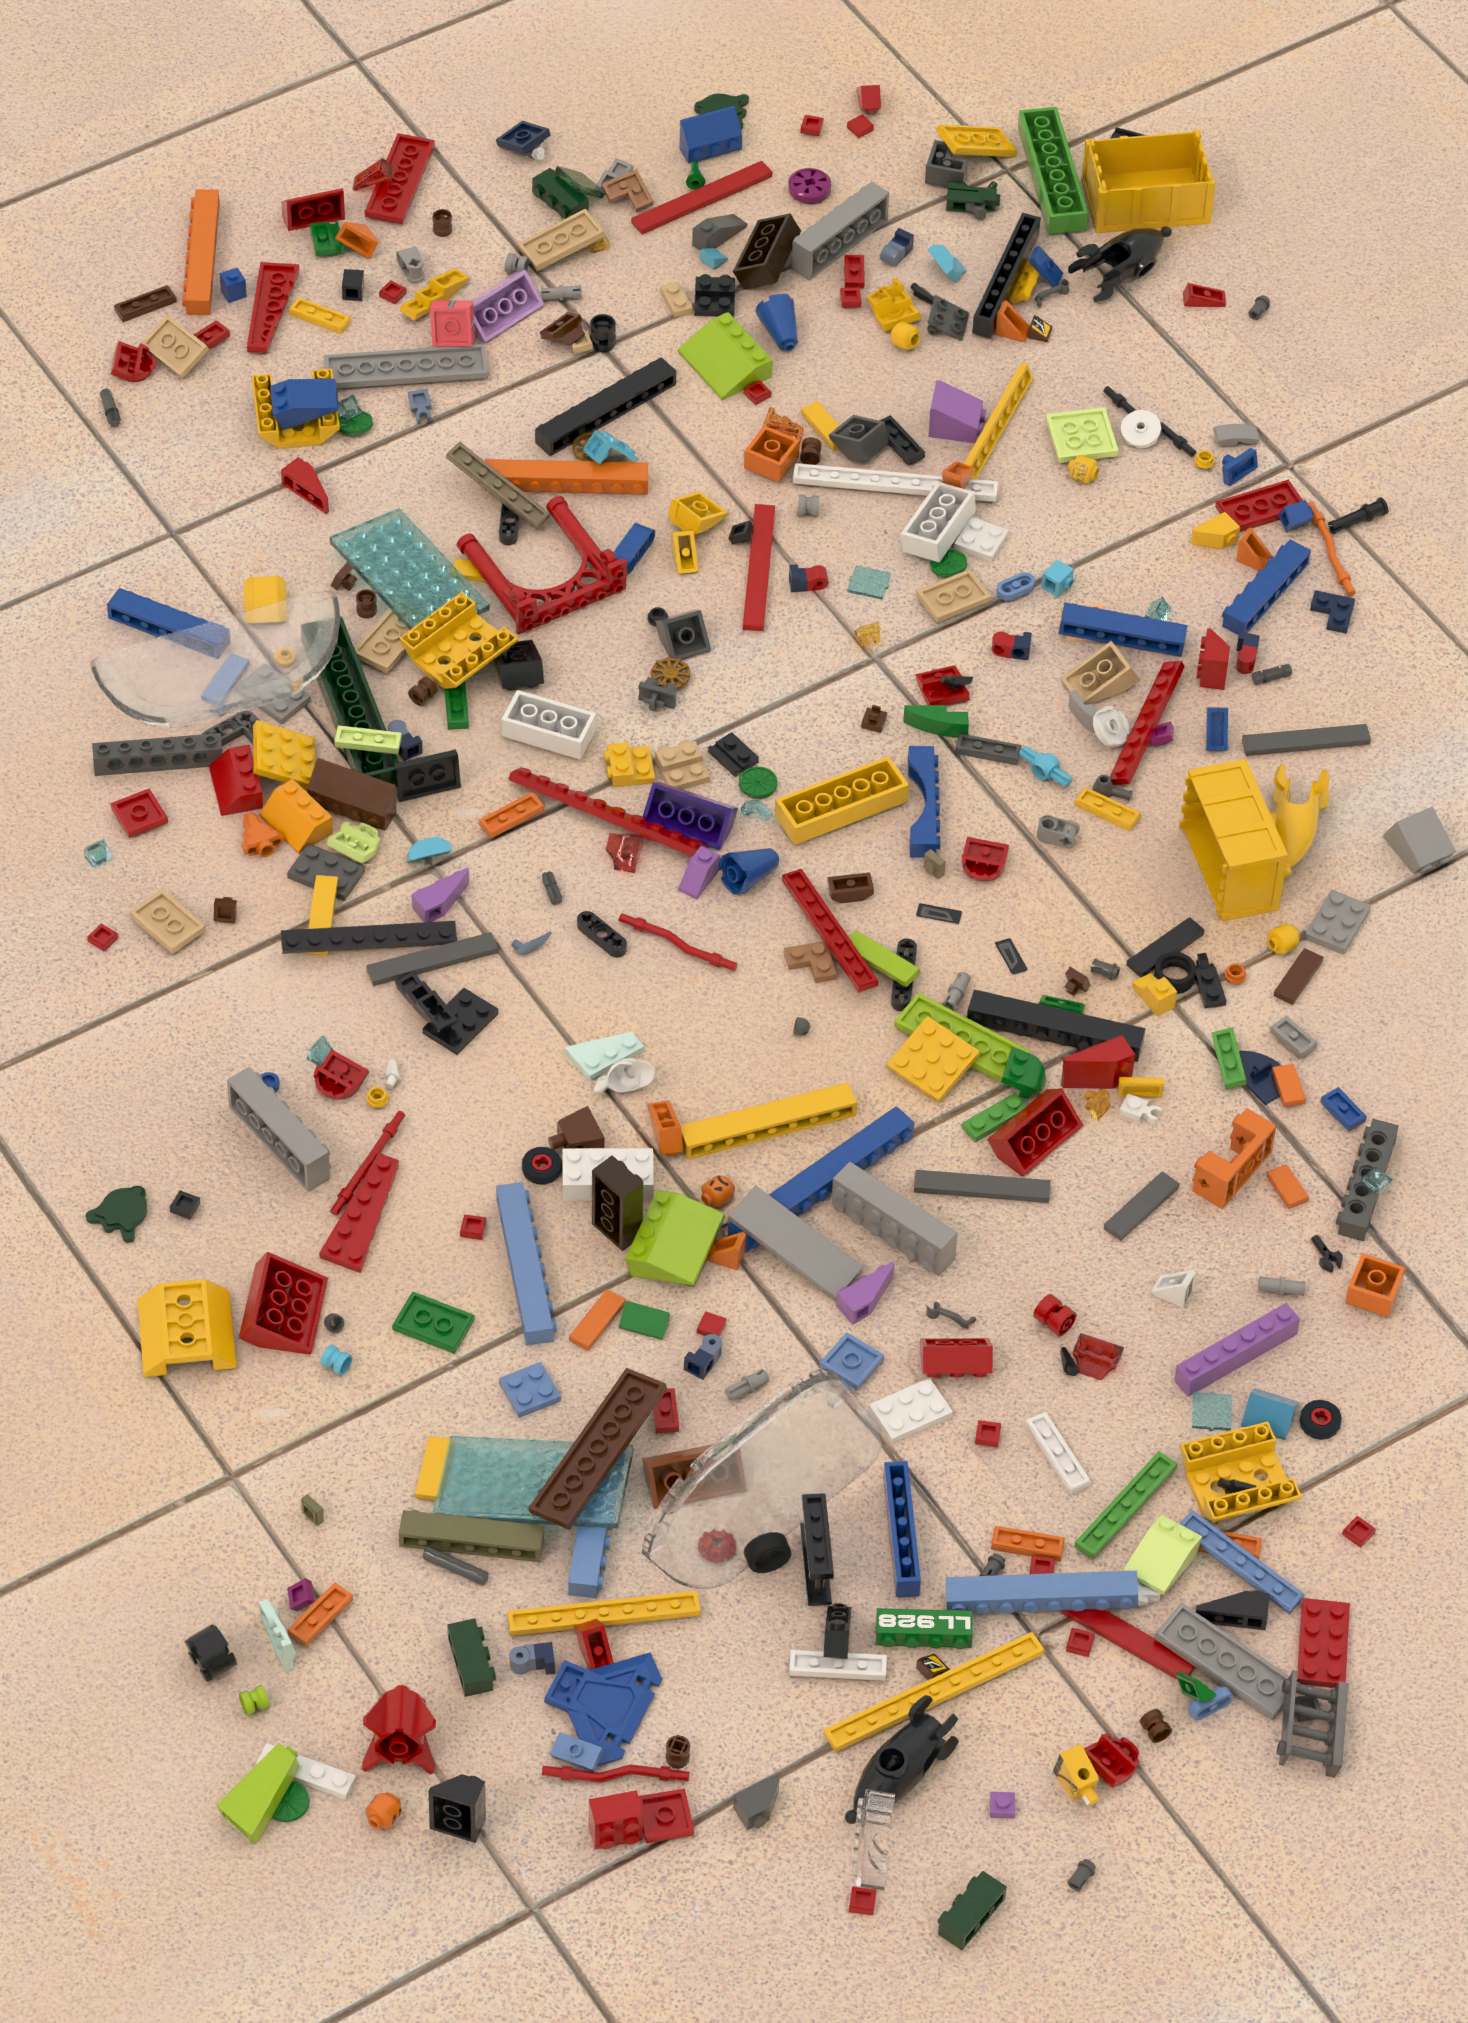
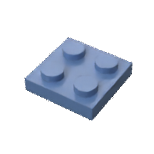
(852, 1360)
(530, 1389)

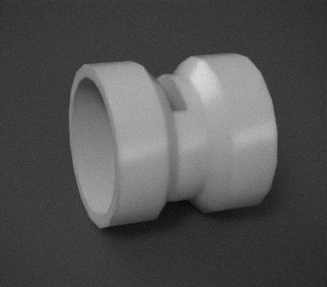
(515, 264)
(813, 505)

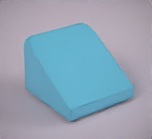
(712, 257)

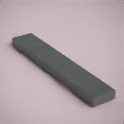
(1306, 739)
(432, 958)
(982, 1186)

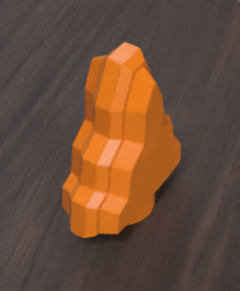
(259, 837)

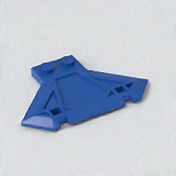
(606, 1700)

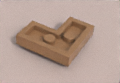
(631, 186)
(813, 955)

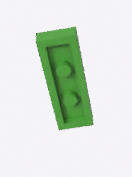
(1229, 1058)
(993, 1117)

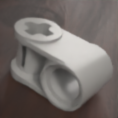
(411, 264)
(1055, 831)

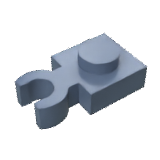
(420, 403)

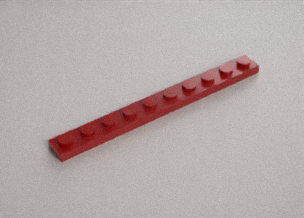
(601, 810)

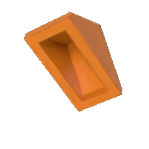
(358, 238)
(1010, 323)
(957, 474)
(1252, 551)
(729, 1251)

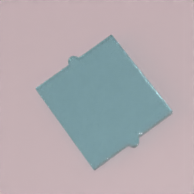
(869, 582)
(1211, 1411)

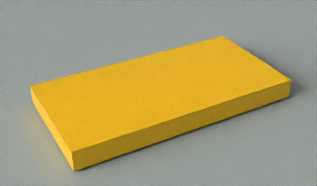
(976, 140)

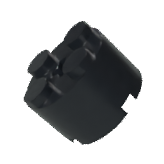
(210, 1652)

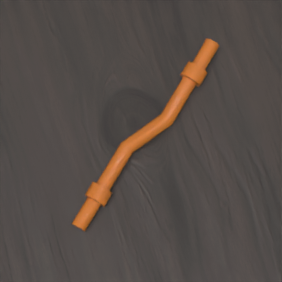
(1342, 576)

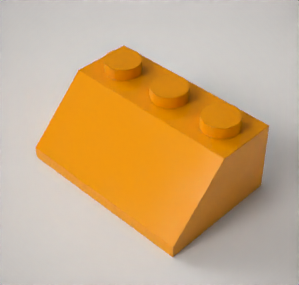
(297, 816)

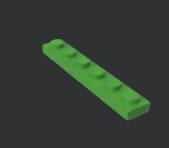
(1125, 1505)

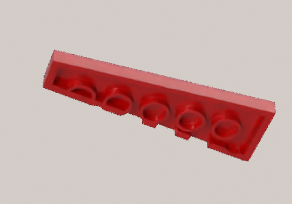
(271, 296)
(356, 1228)

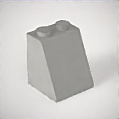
(1420, 841)

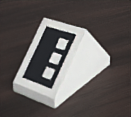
(1175, 1287)

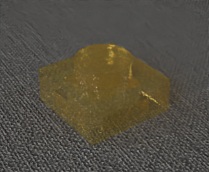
(600, 245)

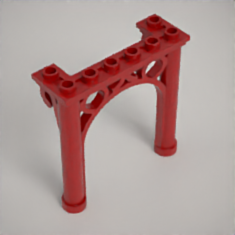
(522, 602)

